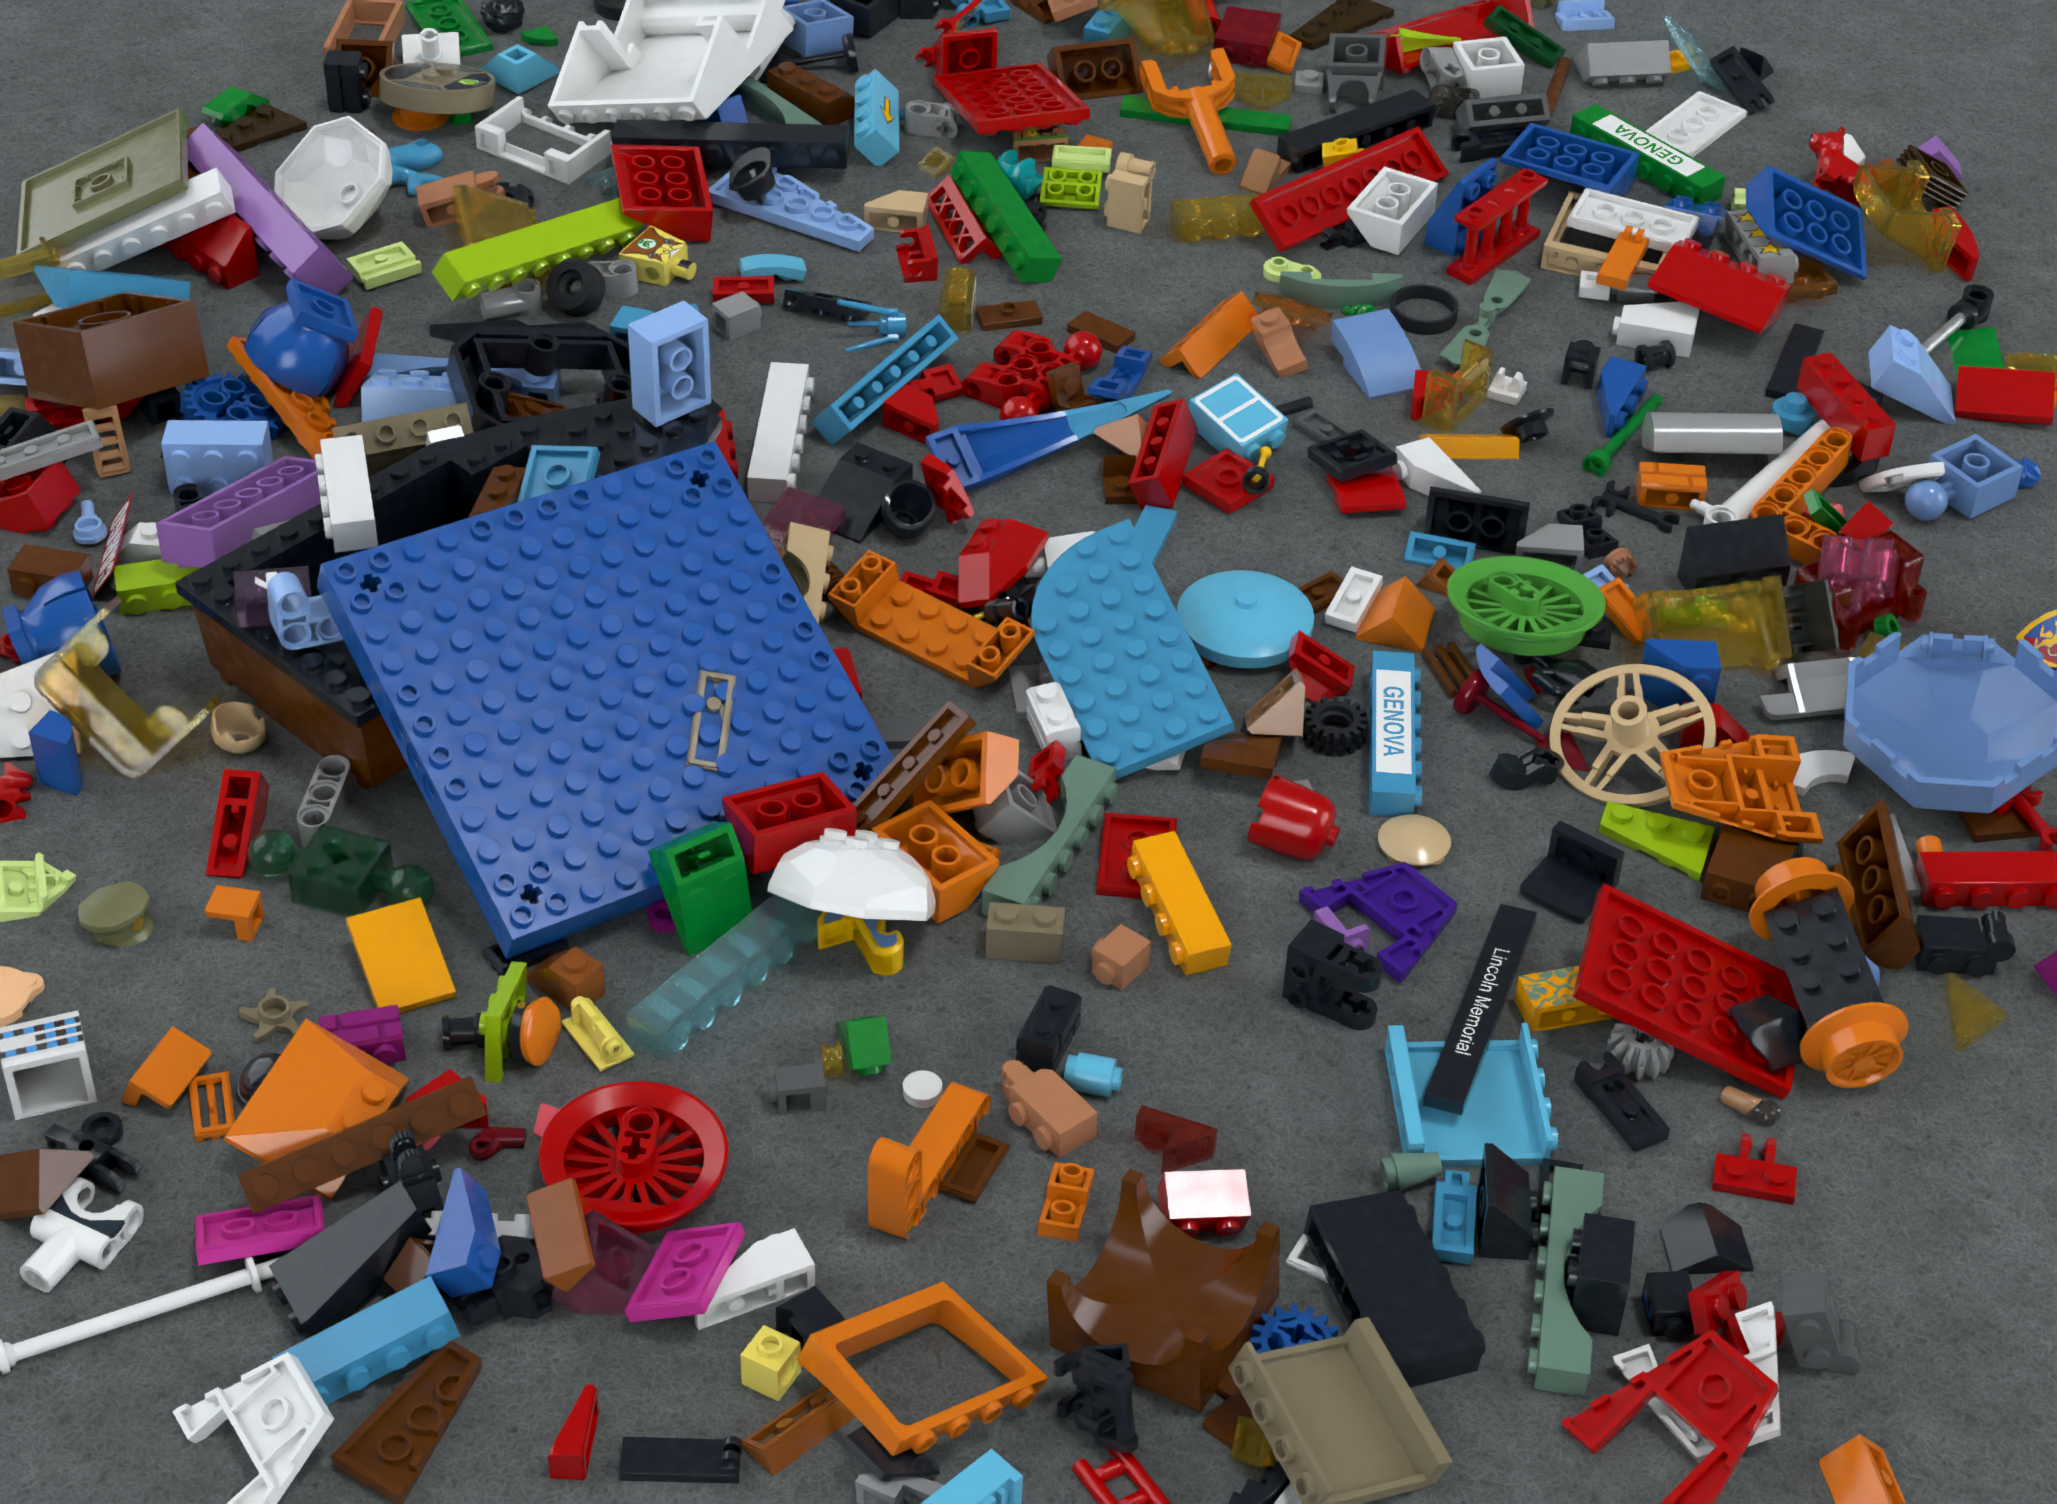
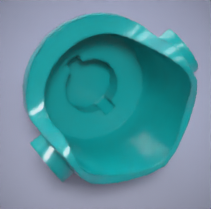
(1021, 174)

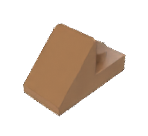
(1264, 171)

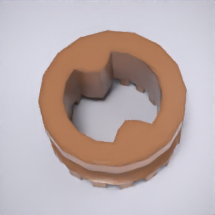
(1626, 568)

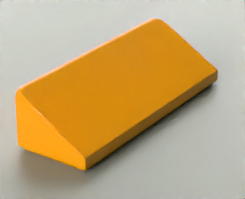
(1476, 445)

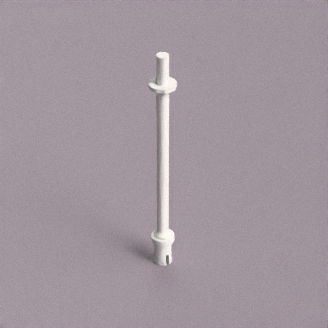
(251, 1275)

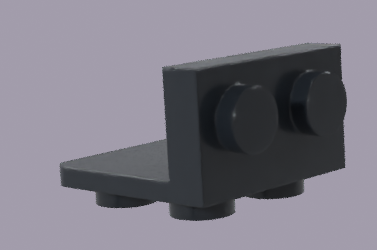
(1573, 872)

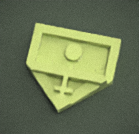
(30, 887)

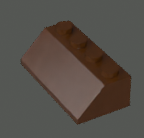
(1881, 898)

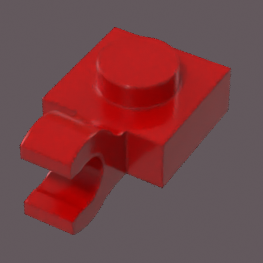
(939, 382)
(1046, 768)

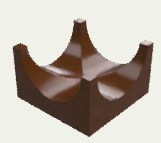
(1167, 1297)

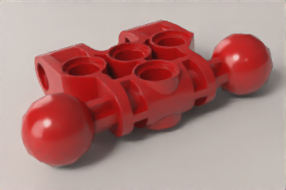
(1020, 379)

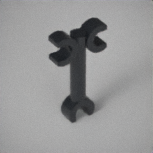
(1618, 500)

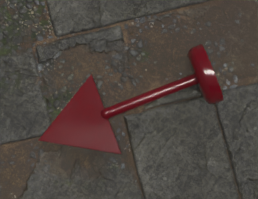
(1474, 692)

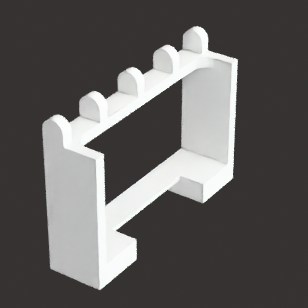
(555, 164)

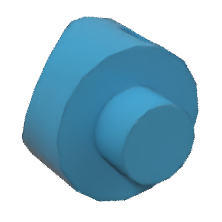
(1794, 413)

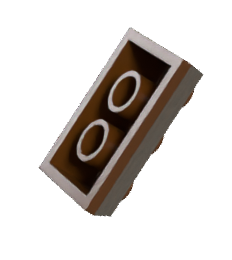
(1097, 68)
(811, 94)

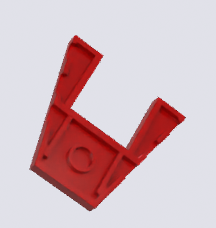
(1707, 1389)

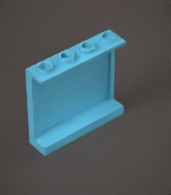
(1501, 1109)

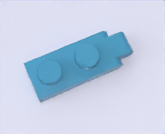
(1454, 1218)

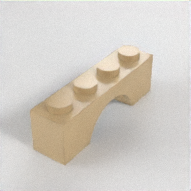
(805, 555)

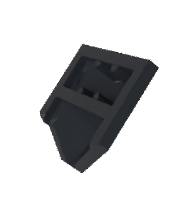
(1771, 1029)
(1705, 1242)
(882, 1463)

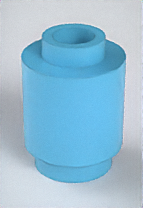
(1093, 1074)

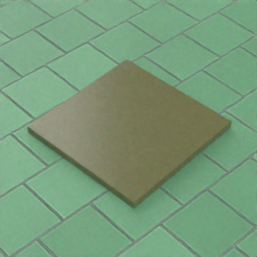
(104, 184)

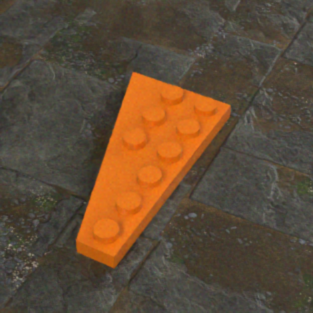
(302, 413)

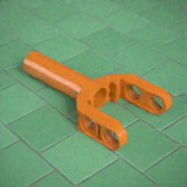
(1199, 106)

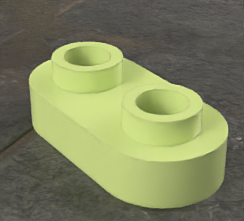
(1274, 266)

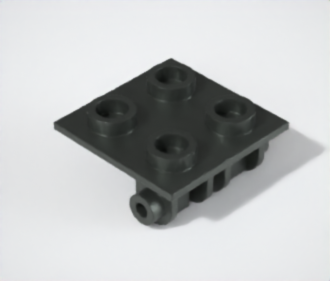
(1811, 617)

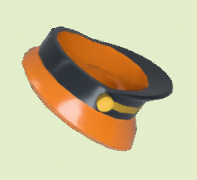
(534, 1031)

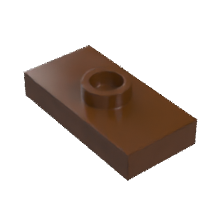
(1009, 315)

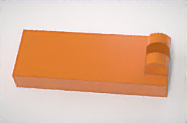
(1623, 259)

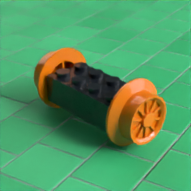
(1846, 1020)

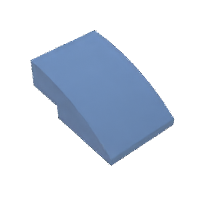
(1375, 353)

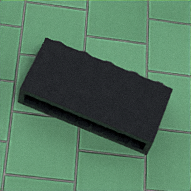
(1389, 1272)

